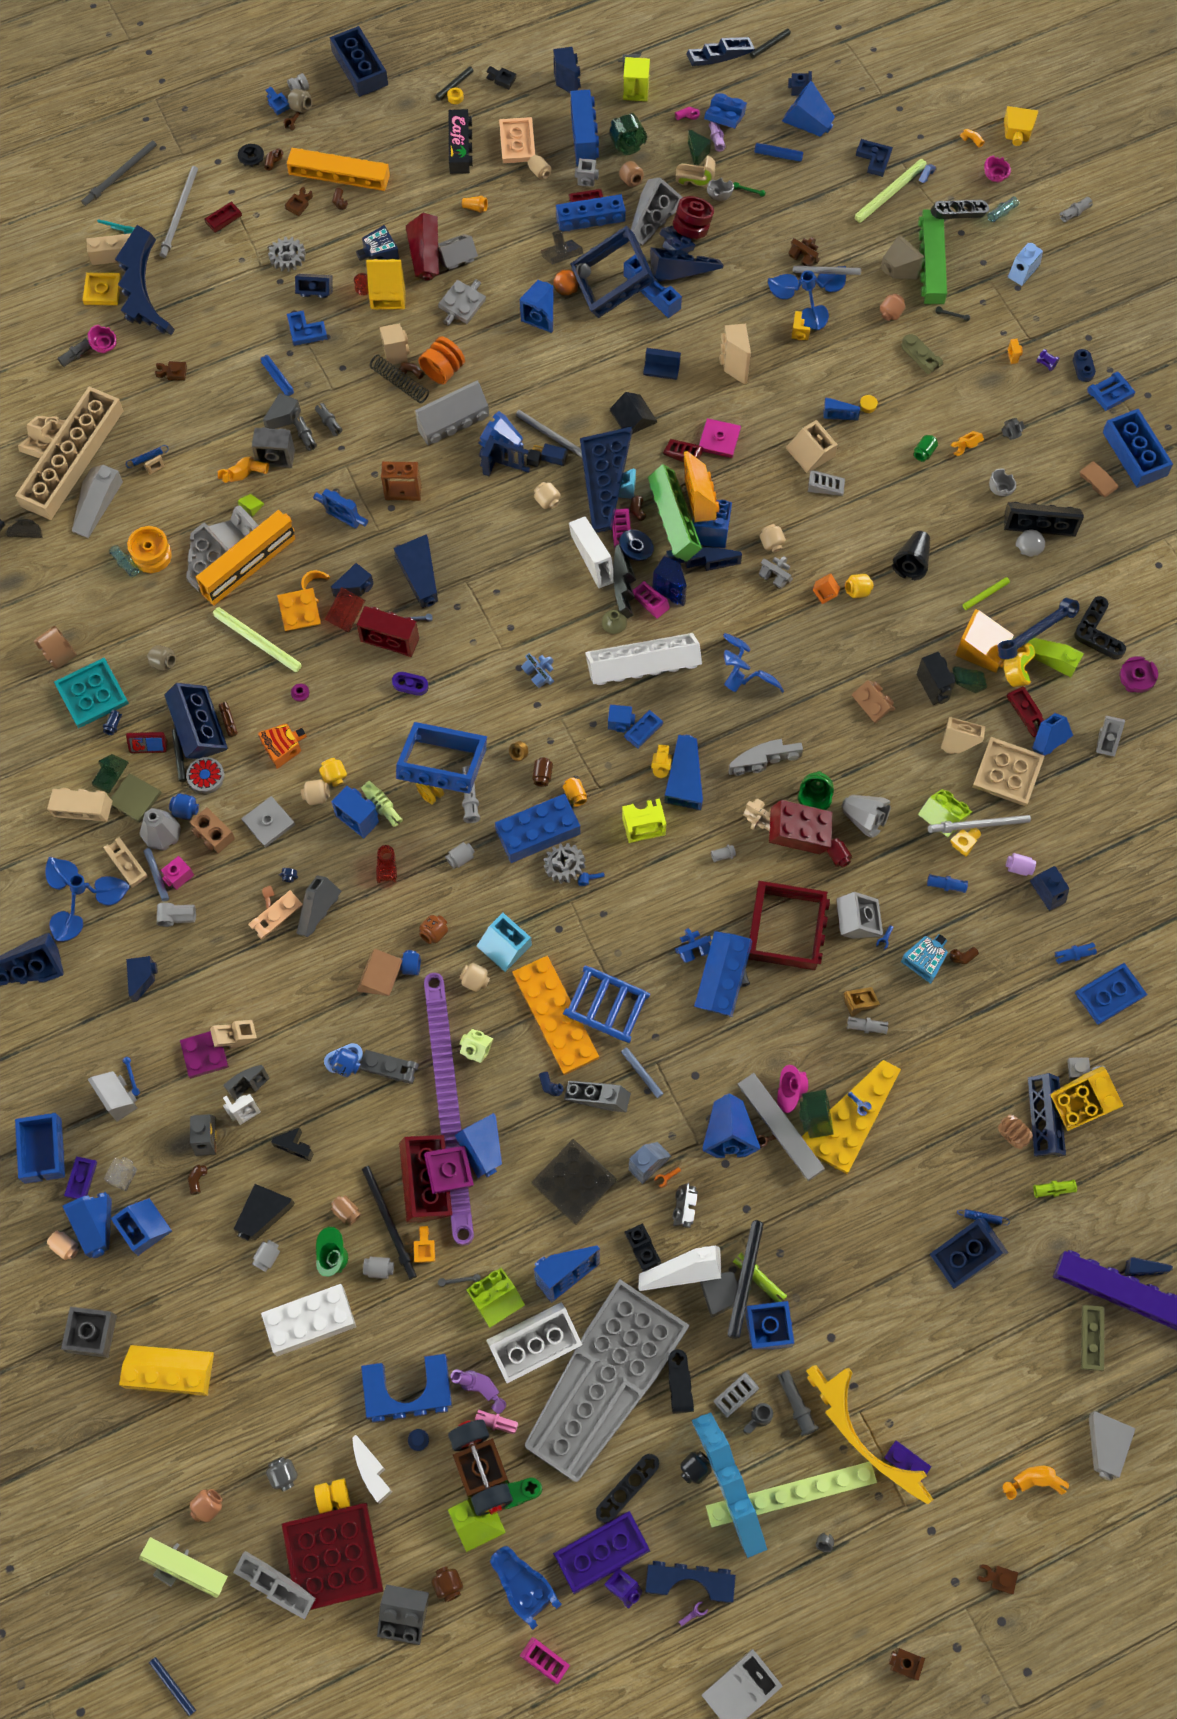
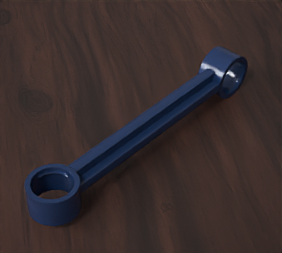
(1008, 648)

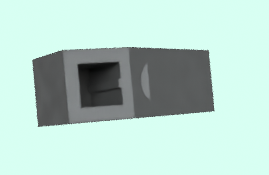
(316, 902)
(598, 1095)

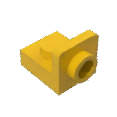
(799, 331)

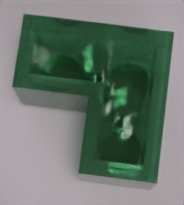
(816, 1114)

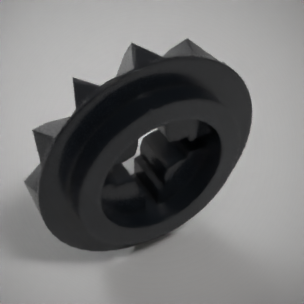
(248, 150)

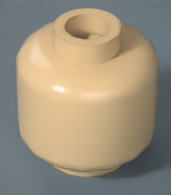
(547, 495)
(772, 538)
(315, 792)
(474, 977)

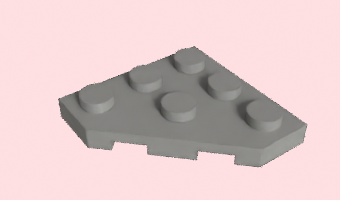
(202, 553)

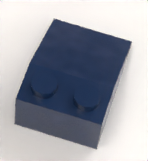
(969, 1252)

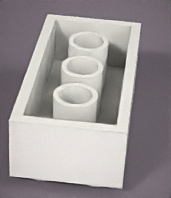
(308, 1320)

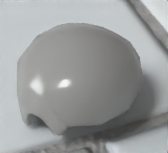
(720, 190)
(1001, 483)
(1031, 543)

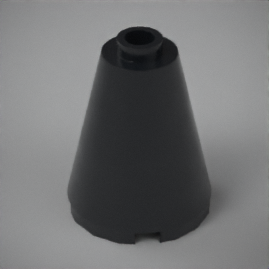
(913, 557)

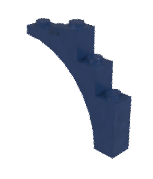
(133, 261)

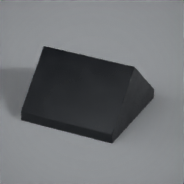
(632, 412)

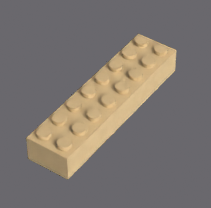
(69, 453)

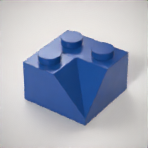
(355, 811)
(769, 1326)

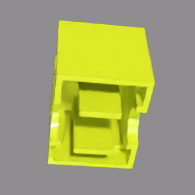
(636, 79)
(644, 823)

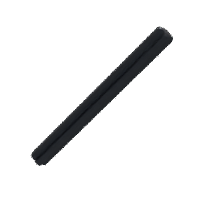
(745, 1279)

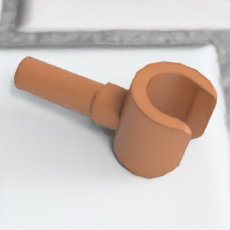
(268, 892)

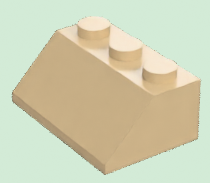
(735, 352)

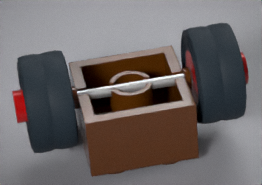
(480, 1467)

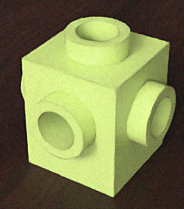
(475, 1045)

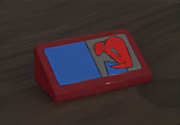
(147, 742)

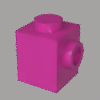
(176, 873)

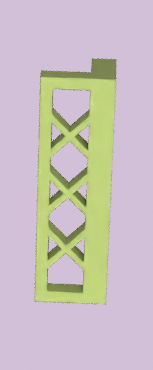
(183, 1567)

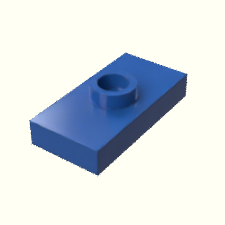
(643, 729)

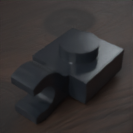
(502, 78)

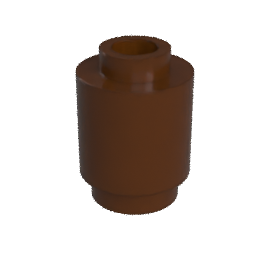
(542, 772)

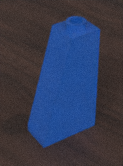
(684, 779)

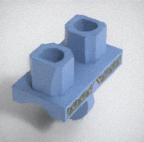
(542, 676)

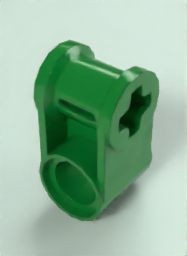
(519, 1491)

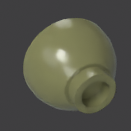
(614, 621)

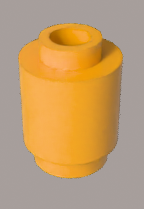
(575, 792)

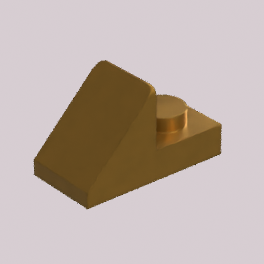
(860, 1000)

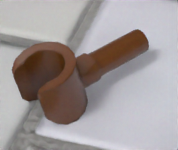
(290, 121)
(764, 1140)

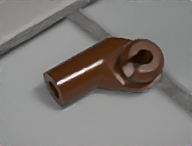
(273, 157)
(406, 366)
(963, 958)

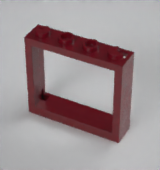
(794, 893)

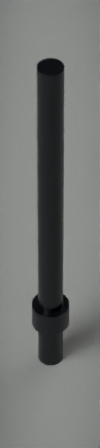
(404, 1257)

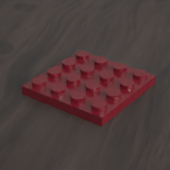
(334, 1555)

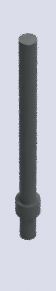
(96, 191)

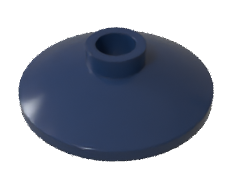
(636, 545)

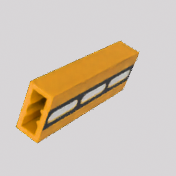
(246, 557)

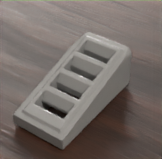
(825, 489)
(747, 1379)

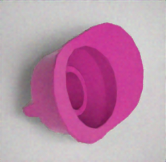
(791, 1087)

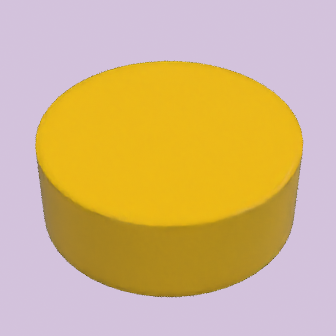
(455, 95)
(868, 403)

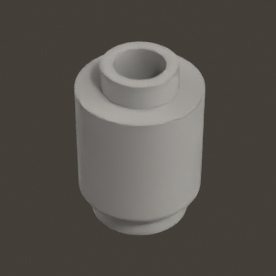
(460, 855)
(266, 1255)
(378, 1267)

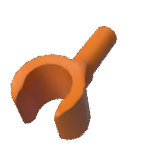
(668, 1176)

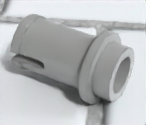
(723, 853)

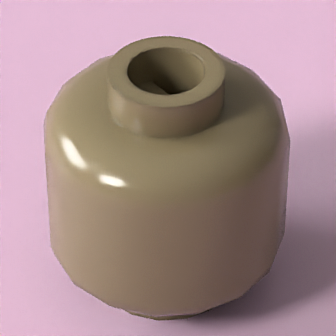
(299, 100)
(161, 658)

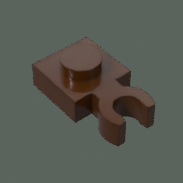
(299, 203)
(173, 371)
(1001, 1578)

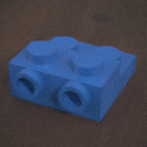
(726, 110)

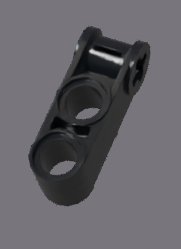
(680, 1384)

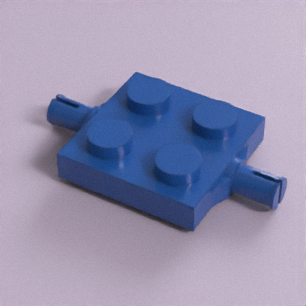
(340, 508)

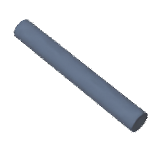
(156, 874)
(642, 1073)

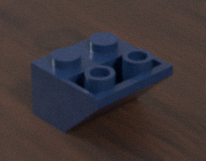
(565, 69)

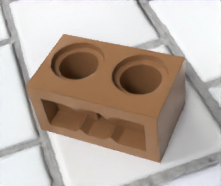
(215, 828)

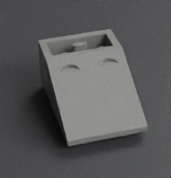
(742, 1688)

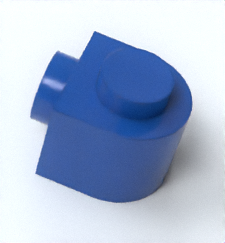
(410, 963)

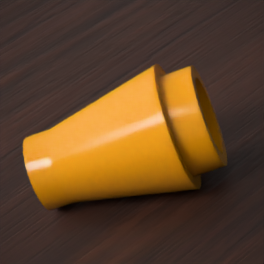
(476, 203)

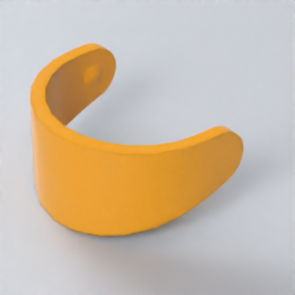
(309, 576)

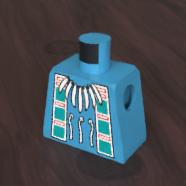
(926, 957)

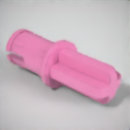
(497, 1422)

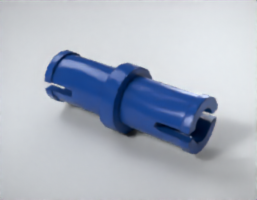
(947, 883)
(1075, 953)

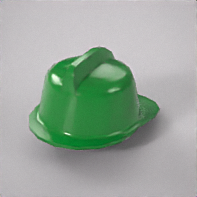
(330, 1252)

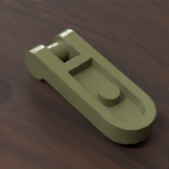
(921, 353)

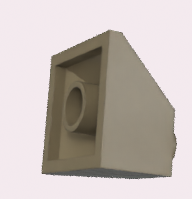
(902, 260)

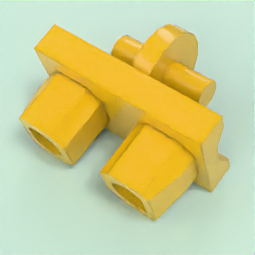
(661, 761)

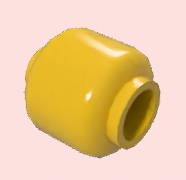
(859, 586)
(333, 772)

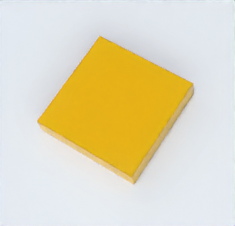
(101, 289)

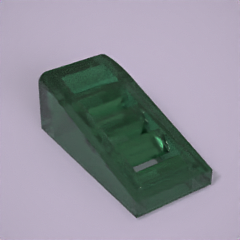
(970, 679)

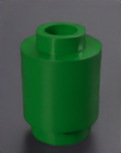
(925, 448)

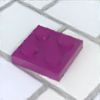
(202, 1056)
(448, 1169)

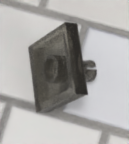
(561, 250)

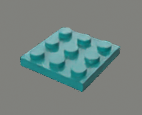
(91, 692)

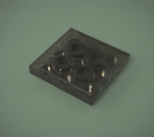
(574, 1181)

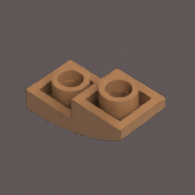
(1100, 479)

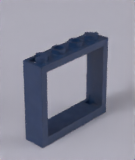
(626, 289)

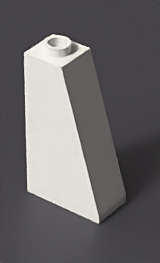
(592, 551)

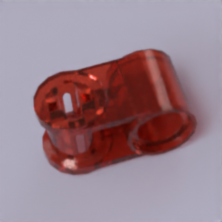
(386, 868)

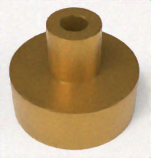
(518, 751)

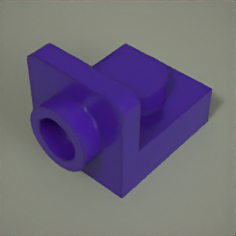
(624, 1588)

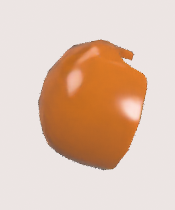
(565, 282)

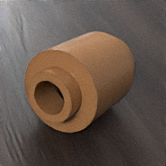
(345, 1210)

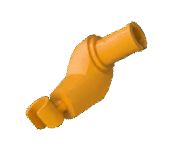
(242, 470)
(1035, 1476)

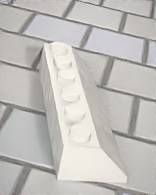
(643, 658)

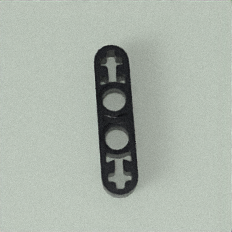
(977, 209)
(630, 1490)

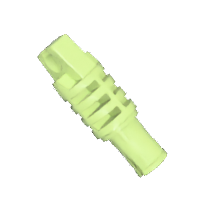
(382, 802)

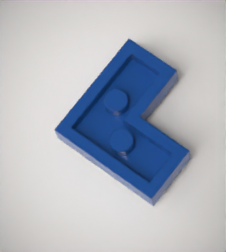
(305, 333)

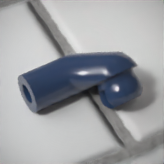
(550, 1087)

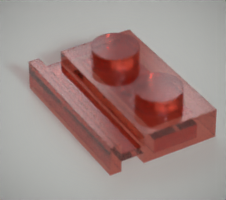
(345, 609)

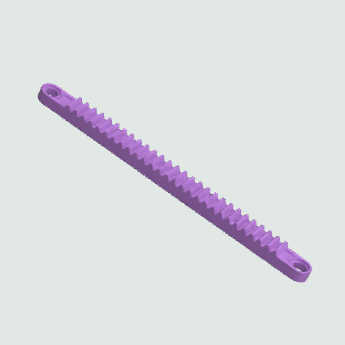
(447, 1096)

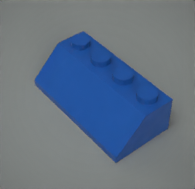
(723, 973)

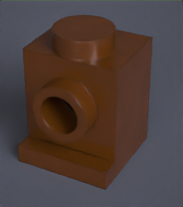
(916, 1664)

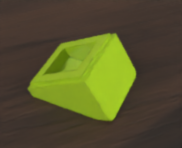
(250, 504)

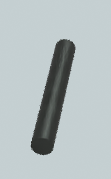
(770, 43)
(454, 83)
(179, 756)

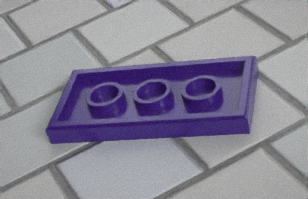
(601, 1552)

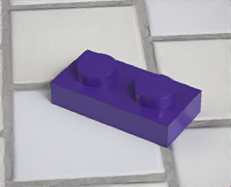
(80, 1178)
(904, 1459)

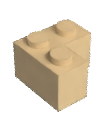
(395, 343)

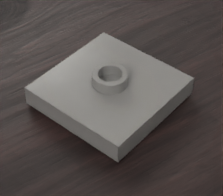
(268, 821)

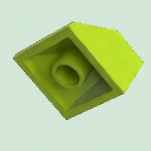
(475, 1529)

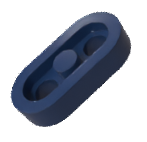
(1082, 364)

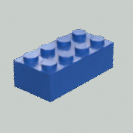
(584, 125)
(1137, 448)
(537, 828)

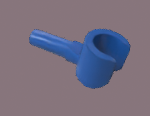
(583, 879)
(885, 938)
(860, 1104)

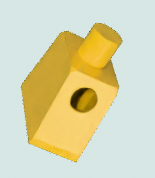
(1019, 124)

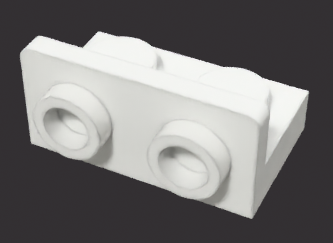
(242, 1110)

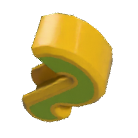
(1014, 667)

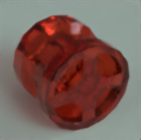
(361, 279)

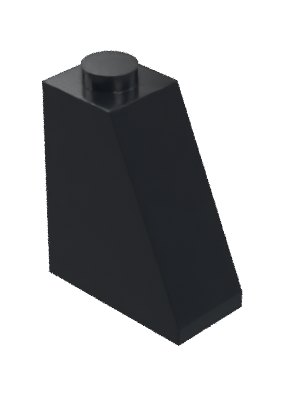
(261, 1212)

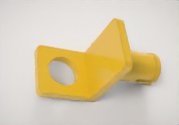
(965, 841)

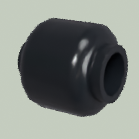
(695, 1467)

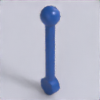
(135, 1090)

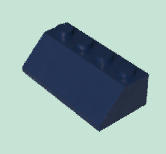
(195, 720)

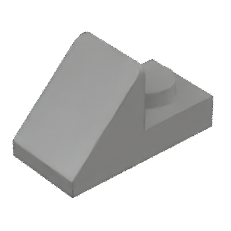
(1110, 735)

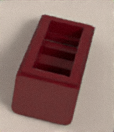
(684, 446)

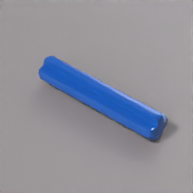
(778, 152)
(277, 375)

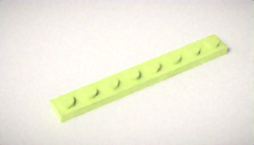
(799, 1492)

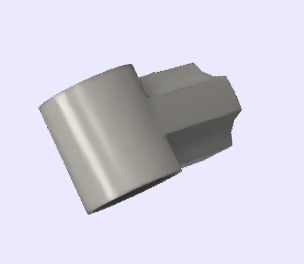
(169, 914)

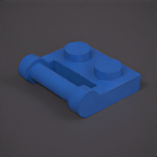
(1114, 395)

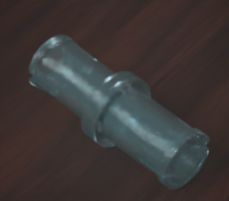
(1003, 209)
(124, 561)

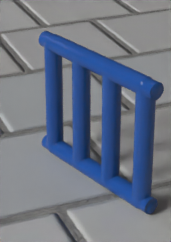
(589, 1019)

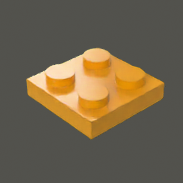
(299, 609)

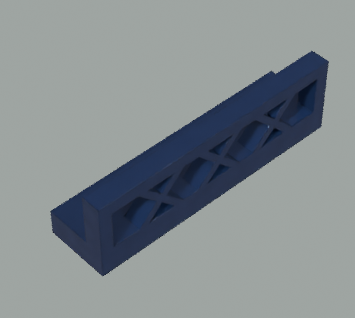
(1054, 1123)

